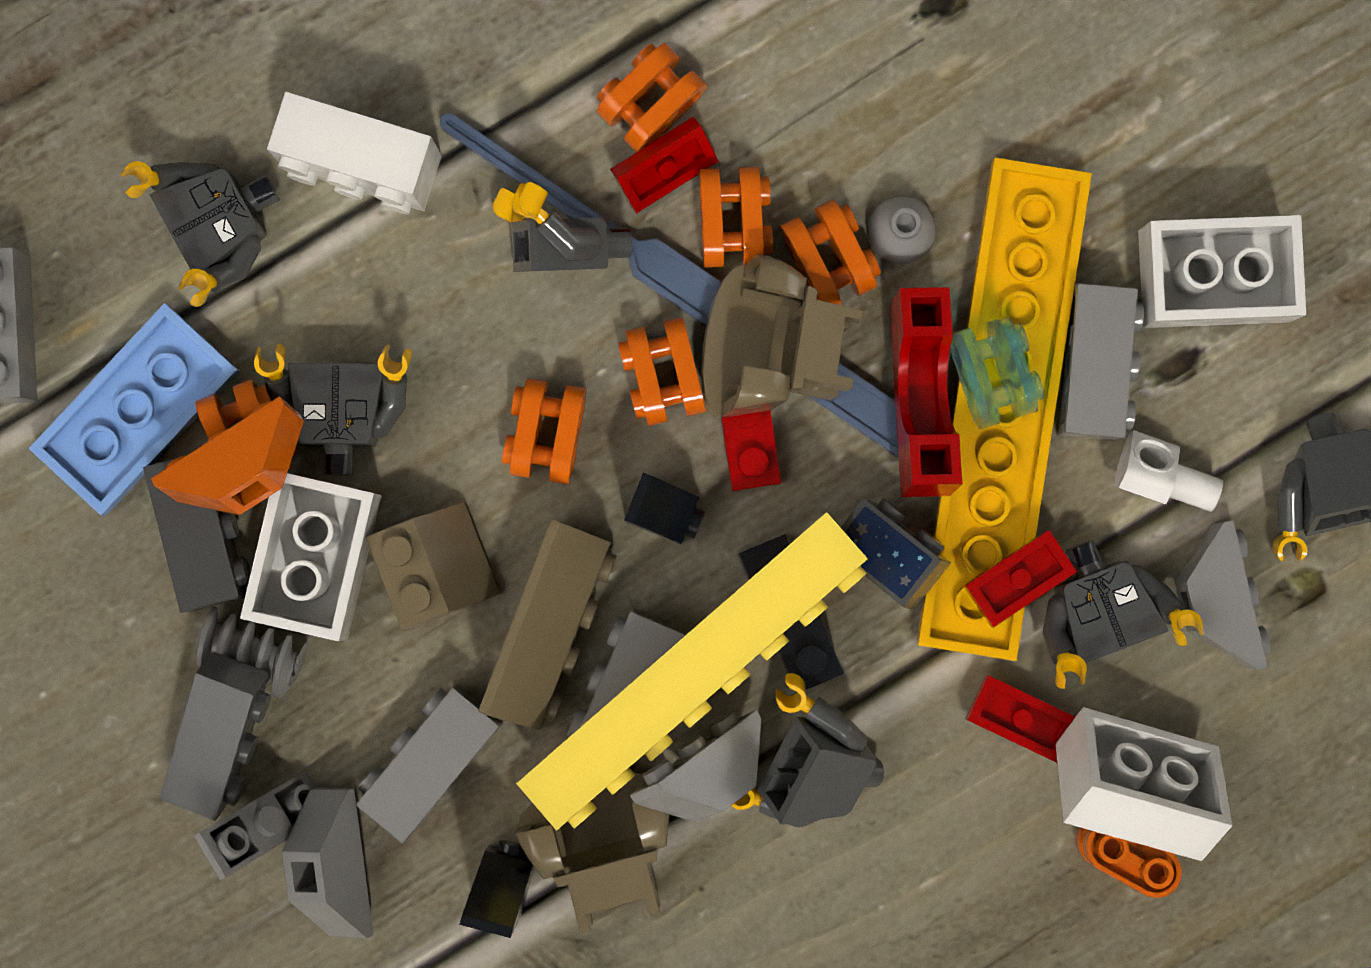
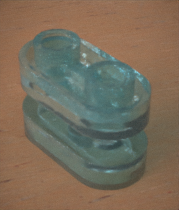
(1007, 346)

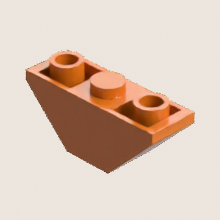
(237, 463)

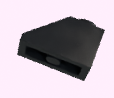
(664, 510)

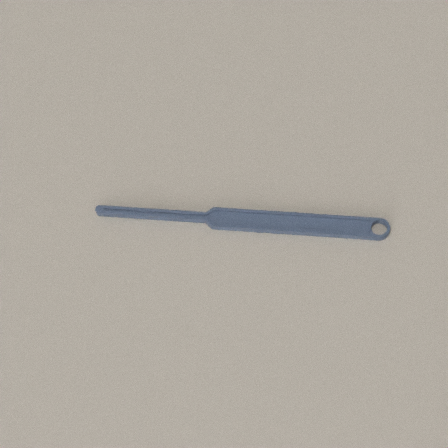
(684, 284)

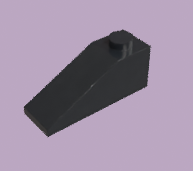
(499, 890)

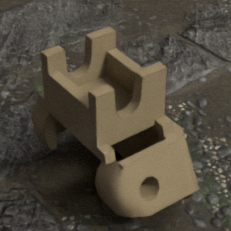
(767, 344)
(604, 856)

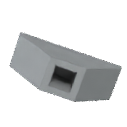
(1224, 597)
(708, 772)
(254, 827)
(327, 864)

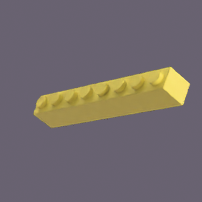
(692, 671)

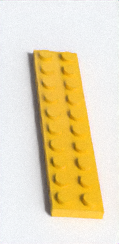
(1028, 274)

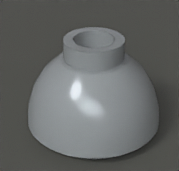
(901, 229)

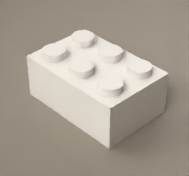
(354, 153)
(1222, 271)
(311, 558)
(1142, 784)

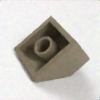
(432, 565)

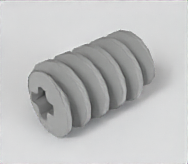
(257, 652)

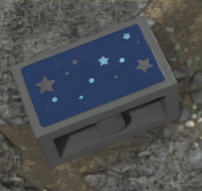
(898, 560)

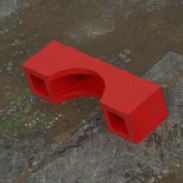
(920, 354)

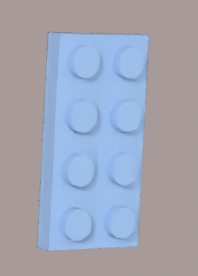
(133, 410)

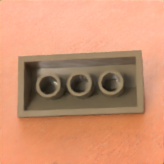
(546, 626)

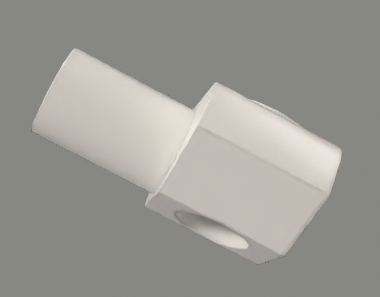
(1152, 470)

